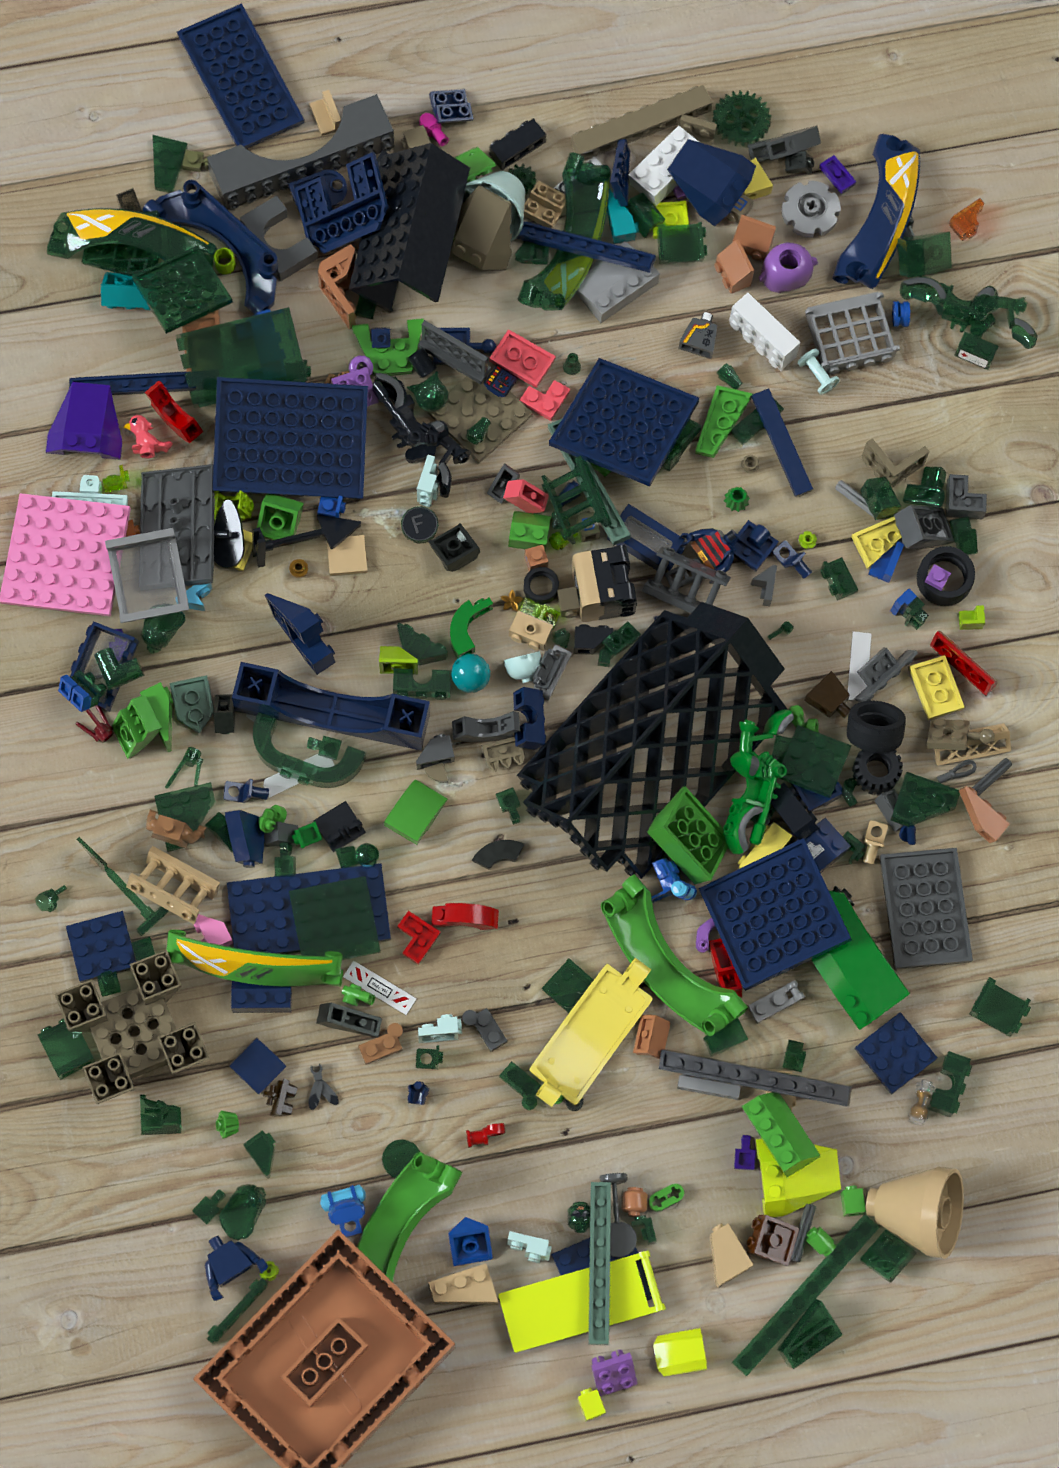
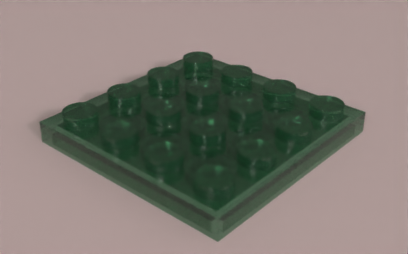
(182, 289)
(335, 919)

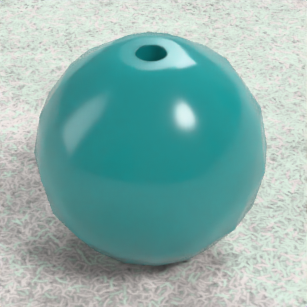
(470, 673)

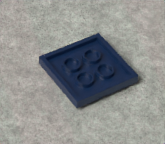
(101, 945)
(895, 1053)

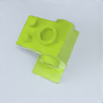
(244, 504)

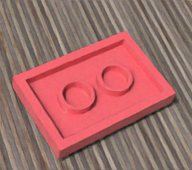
(522, 358)

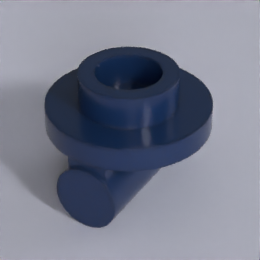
(908, 834)

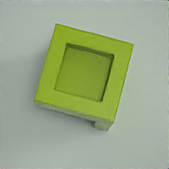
(972, 619)

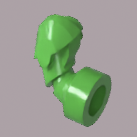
(798, 713)
(270, 816)

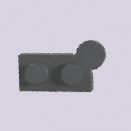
(486, 1027)

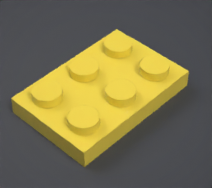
(936, 687)

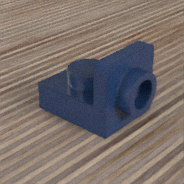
(380, 337)

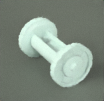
(826, 382)

